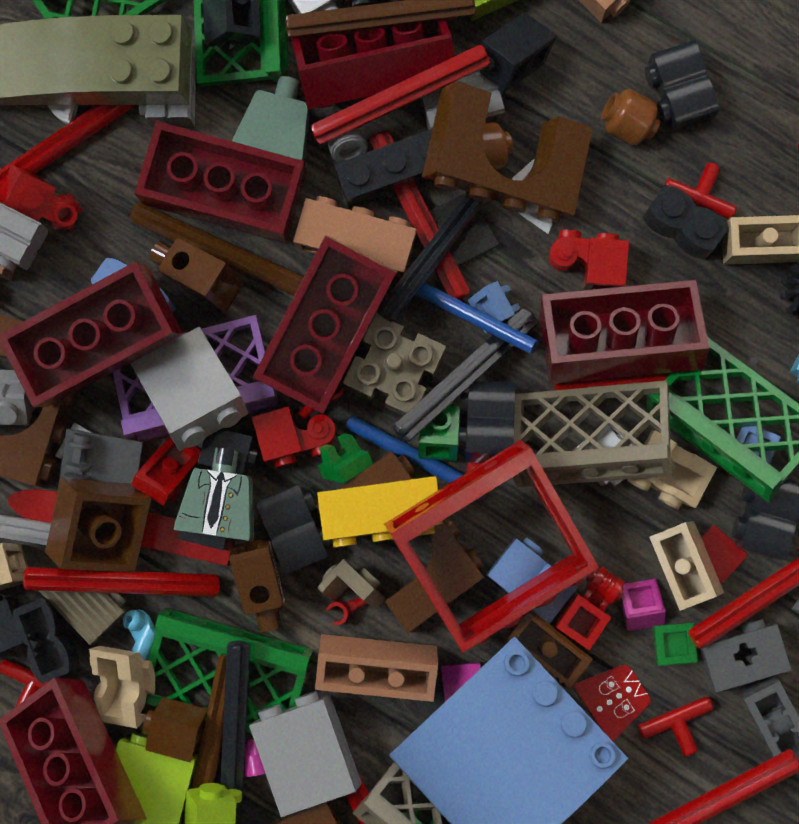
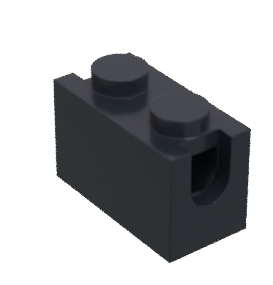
(231, 22)

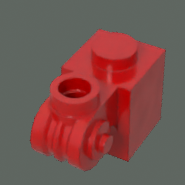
(37, 199)
(602, 258)
(283, 441)
(584, 615)

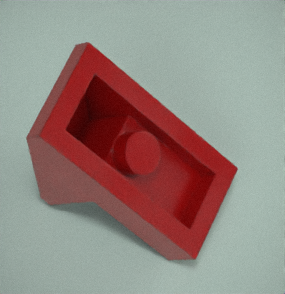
(166, 472)

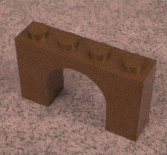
(459, 159)
(30, 453)
(449, 564)

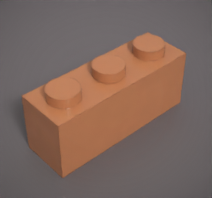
(380, 239)
(377, 668)

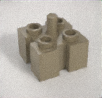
(394, 365)

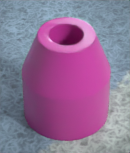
(253, 762)

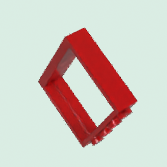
(464, 490)

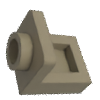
(344, 575)

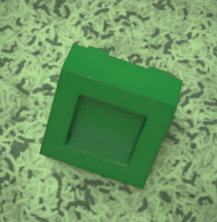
(345, 464)
(673, 644)

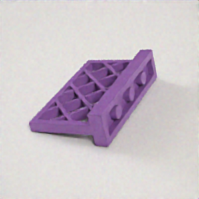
(256, 395)

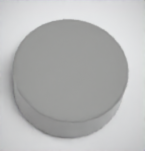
(348, 145)

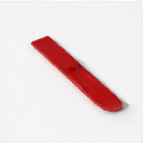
(157, 535)

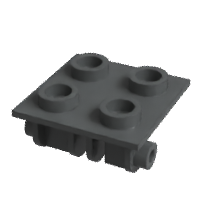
(100, 457)

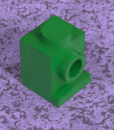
(441, 441)

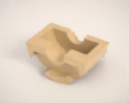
(689, 476)
(123, 685)

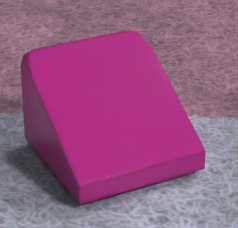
(642, 605)
(456, 675)

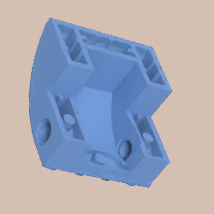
(508, 747)

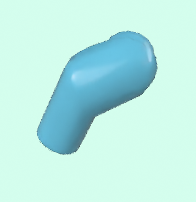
(141, 629)

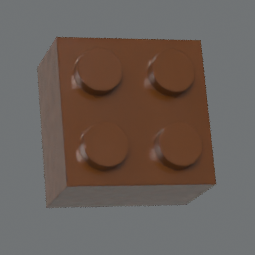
(97, 525)

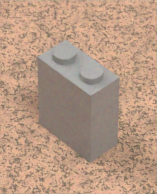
(190, 389)
(305, 753)

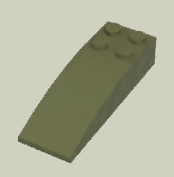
(96, 61)

